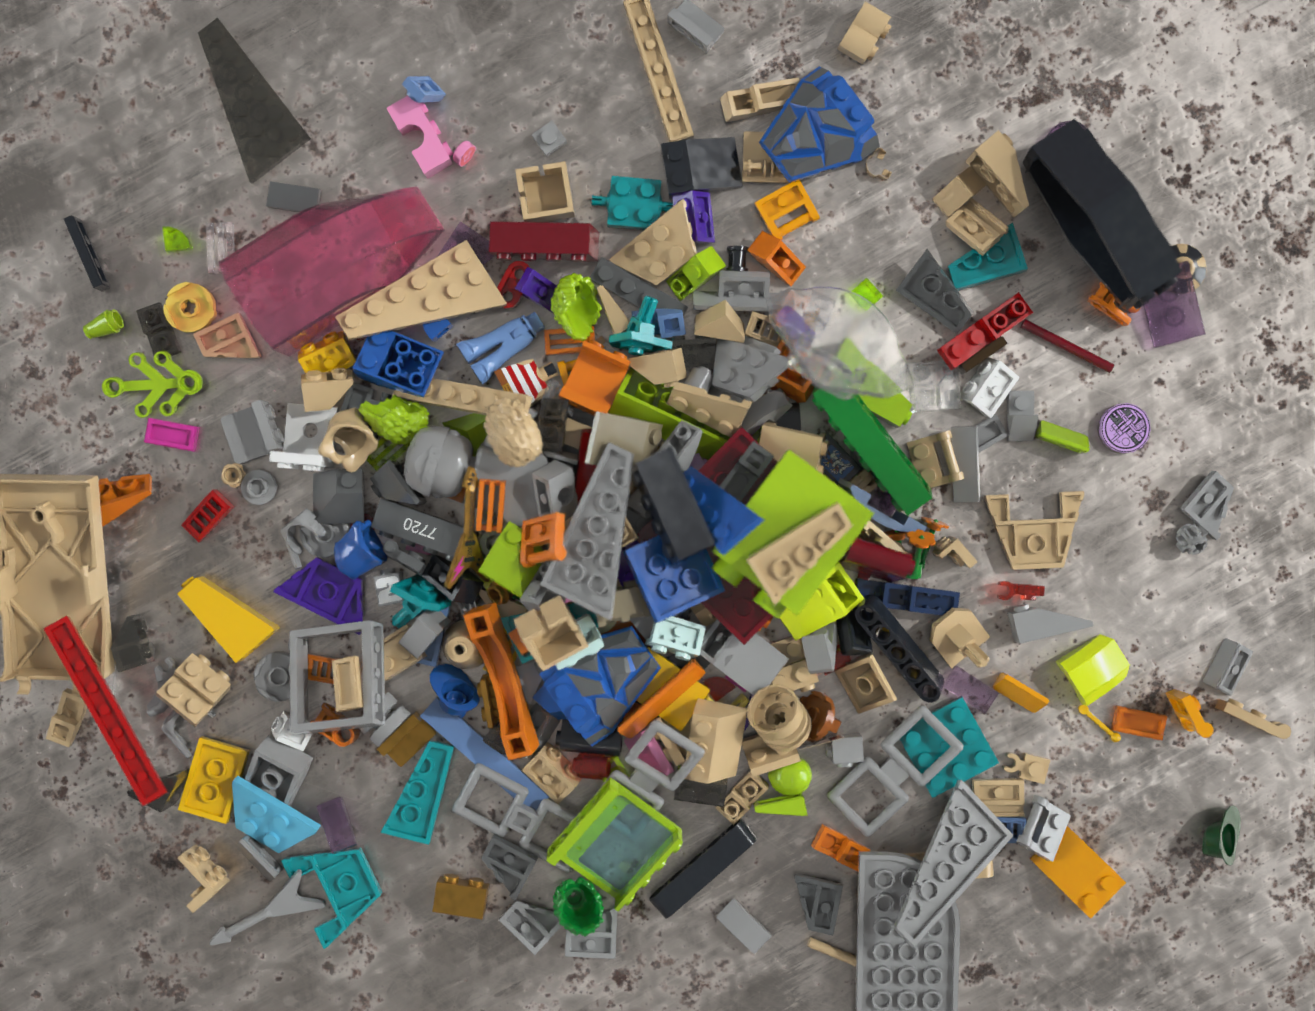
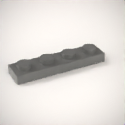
(631, 287)

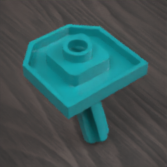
(640, 332)
(418, 597)

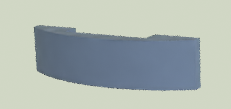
(898, 521)

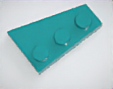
(997, 263)

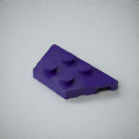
(325, 592)

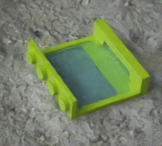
(617, 842)

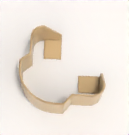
(886, 173)

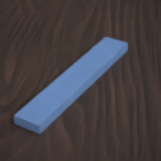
(470, 744)

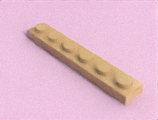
(463, 396)

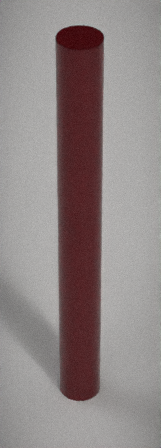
(1067, 345)

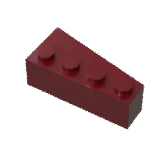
(544, 241)

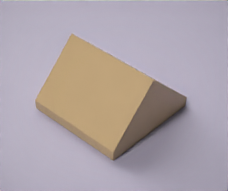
(865, 683)

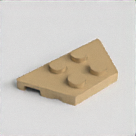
(660, 247)

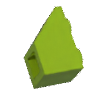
(695, 273)

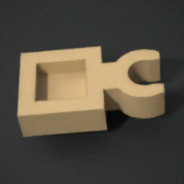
(1030, 767)

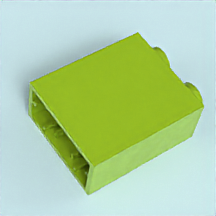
(784, 501)

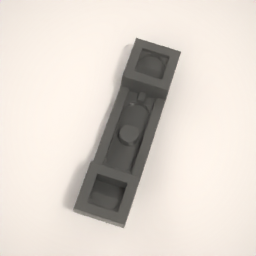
(746, 471)

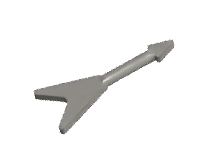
(284, 902)

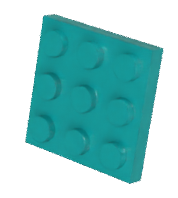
(926, 746)

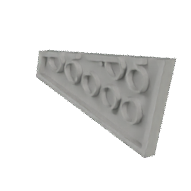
(595, 537)
(957, 854)

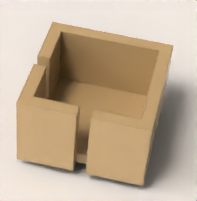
(548, 195)
(551, 633)

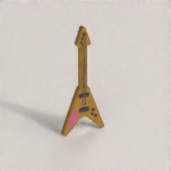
(468, 549)

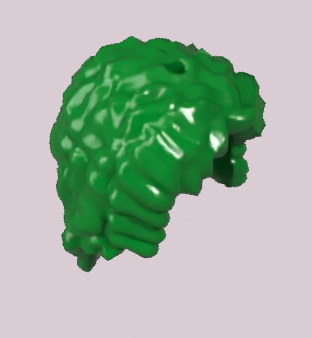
(579, 912)

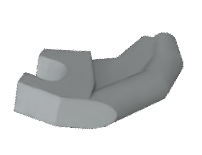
(156, 705)

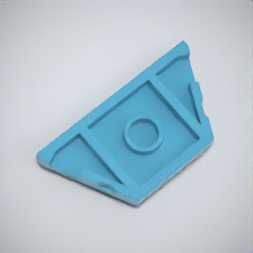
(269, 818)

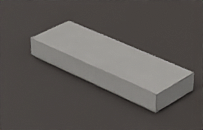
(966, 451)

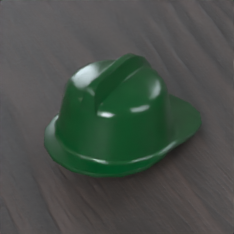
(1222, 837)

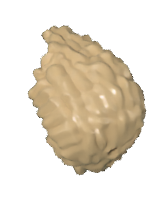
(512, 433)

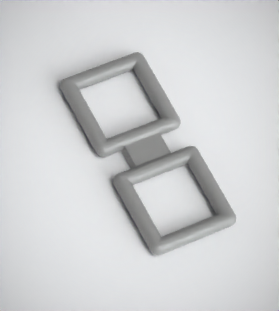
(894, 771)
(645, 777)
(518, 817)

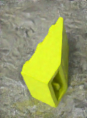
(829, 603)

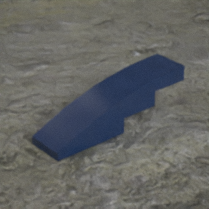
(910, 597)

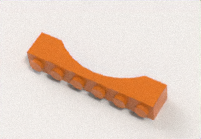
(515, 719)

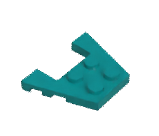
(347, 883)

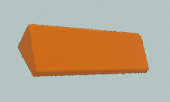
(661, 699)

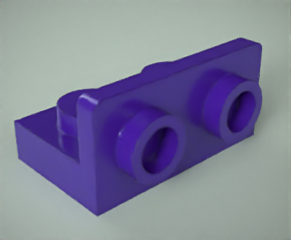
(699, 215)

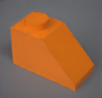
(776, 258)

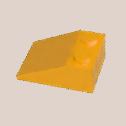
(1081, 874)

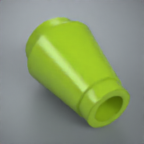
(104, 324)

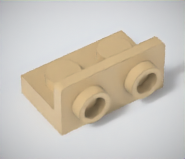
(955, 550)
(763, 758)
(552, 773)

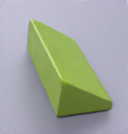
(1062, 437)

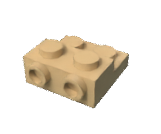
(795, 671)
(194, 689)

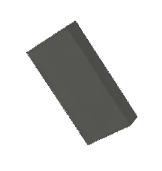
(292, 197)

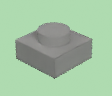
(549, 138)

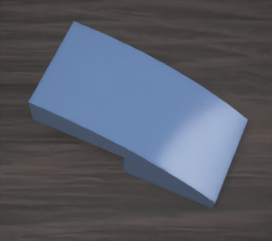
(667, 322)

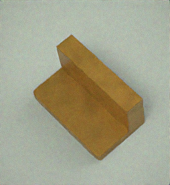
(407, 739)

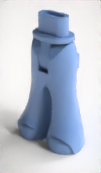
(512, 335)

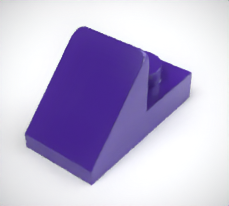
(536, 288)

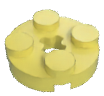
(176, 302)

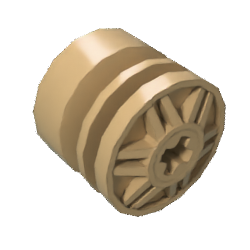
(779, 718)

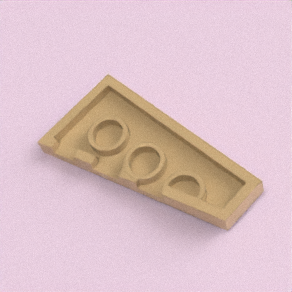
(791, 555)

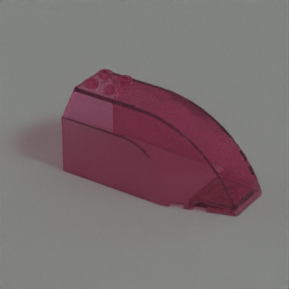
(327, 262)

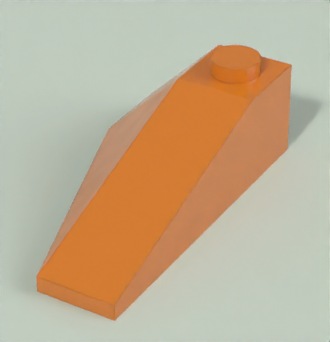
(122, 495)

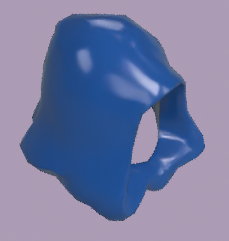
(359, 550)

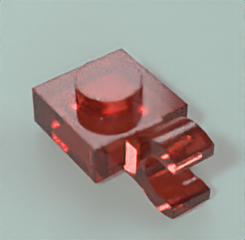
(1027, 591)

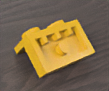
(327, 354)

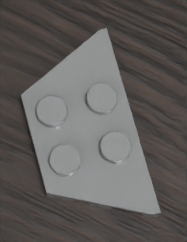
(746, 369)

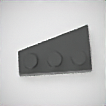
(935, 293)

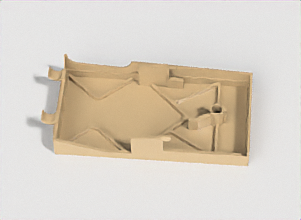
(51, 570)

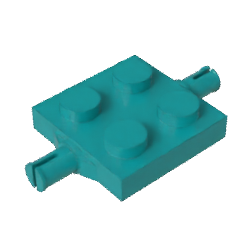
(632, 202)

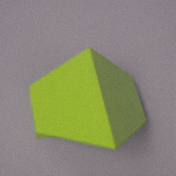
(471, 427)

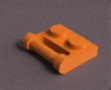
(539, 532)

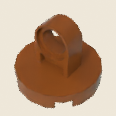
(822, 715)

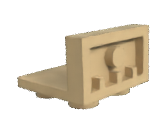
(211, 876)

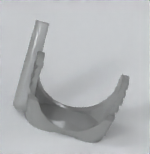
(305, 519)
(179, 741)

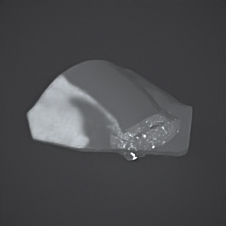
(839, 341)

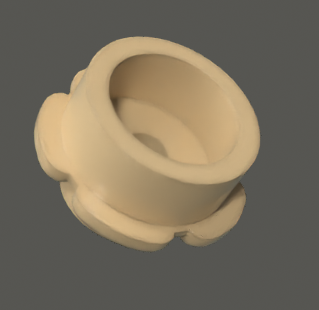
(227, 475)

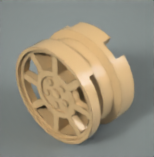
(864, 481)

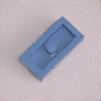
(423, 89)

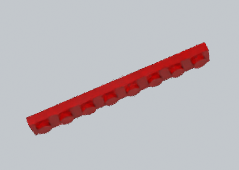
(105, 710)

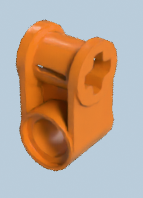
(329, 713)

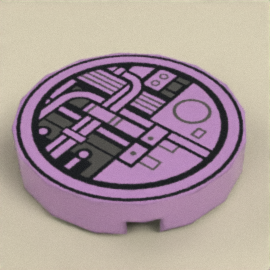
(1124, 428)

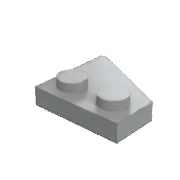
(1209, 503)
(530, 924)
(597, 944)

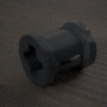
(737, 258)

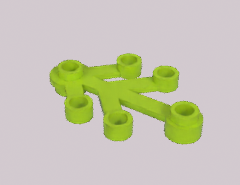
(156, 383)

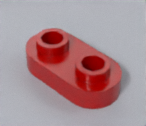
(509, 282)

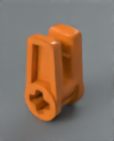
(1104, 301)

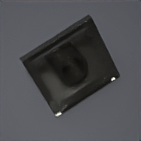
(174, 784)

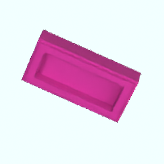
(171, 434)

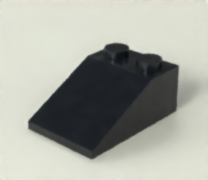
(701, 165)

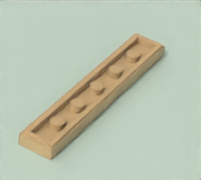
(658, 70)

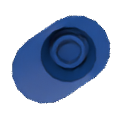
(454, 690)

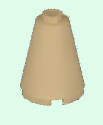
(455, 636)

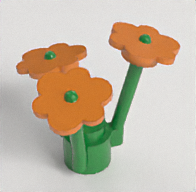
(920, 540)

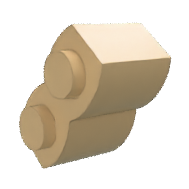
(864, 32)

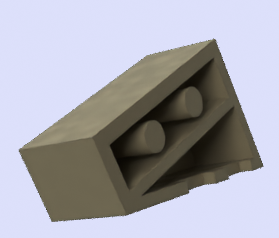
(627, 604)

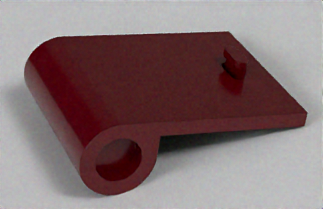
(877, 561)

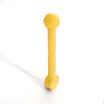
(1115, 737)

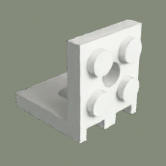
(297, 445)

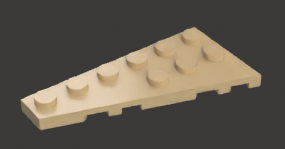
(434, 292)

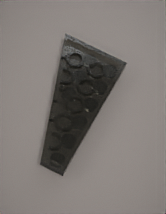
(257, 116)

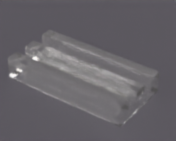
(221, 251)

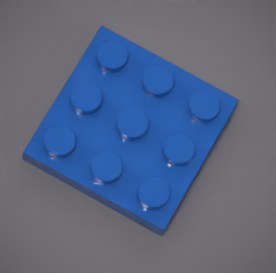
(670, 586)

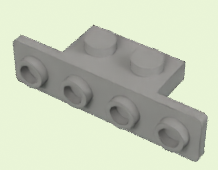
(740, 289)

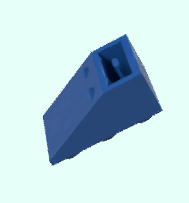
(397, 363)

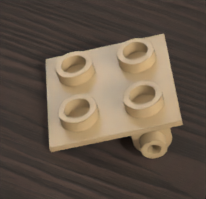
(757, 163)

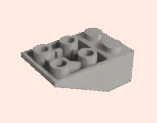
(749, 664)

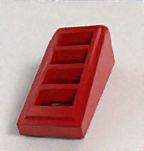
(222, 501)

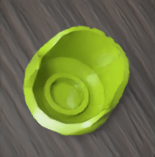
(792, 778)

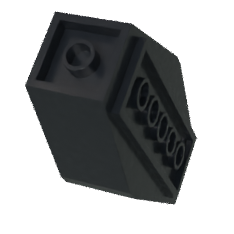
(1102, 215)

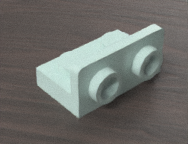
(677, 637)

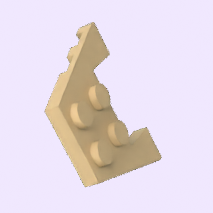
(1037, 541)

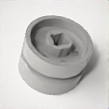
(392, 720)

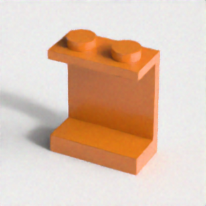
(595, 378)

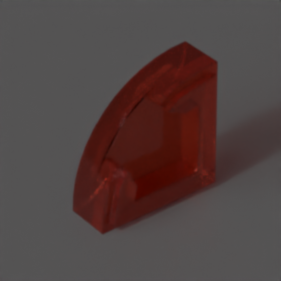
(718, 687)

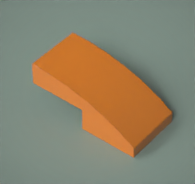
(838, 846)

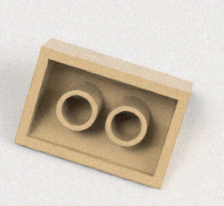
(720, 733)

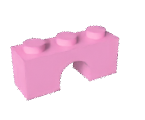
(432, 154)

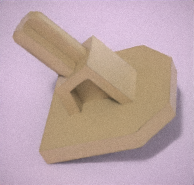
(958, 636)

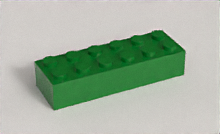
(876, 450)

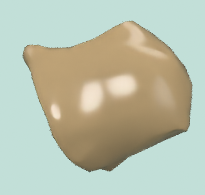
(353, 435)

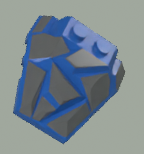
(819, 128)
(604, 685)

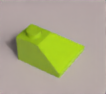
(504, 563)

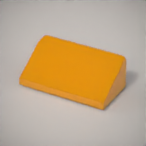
(1019, 693)

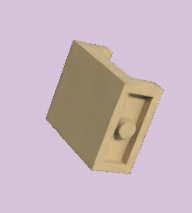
(804, 444)

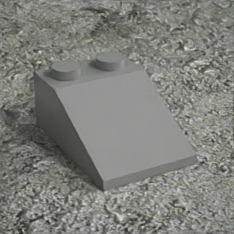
(278, 769)

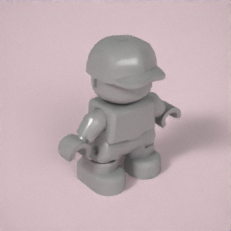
(439, 462)

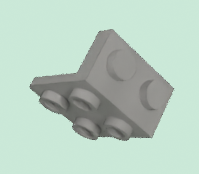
(252, 432)

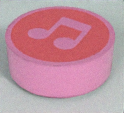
(464, 153)

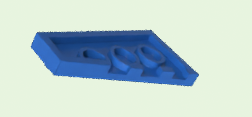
(723, 514)

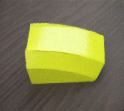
(1094, 668)

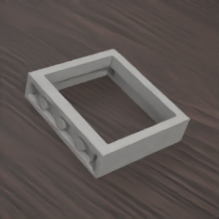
(372, 678)

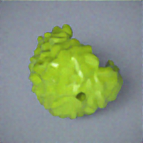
(576, 305)
(395, 418)

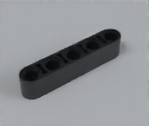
(900, 659)
(703, 868)

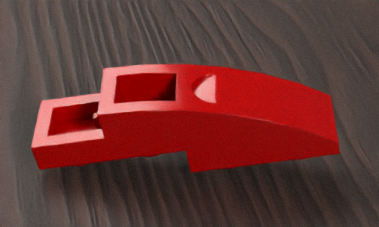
(984, 331)

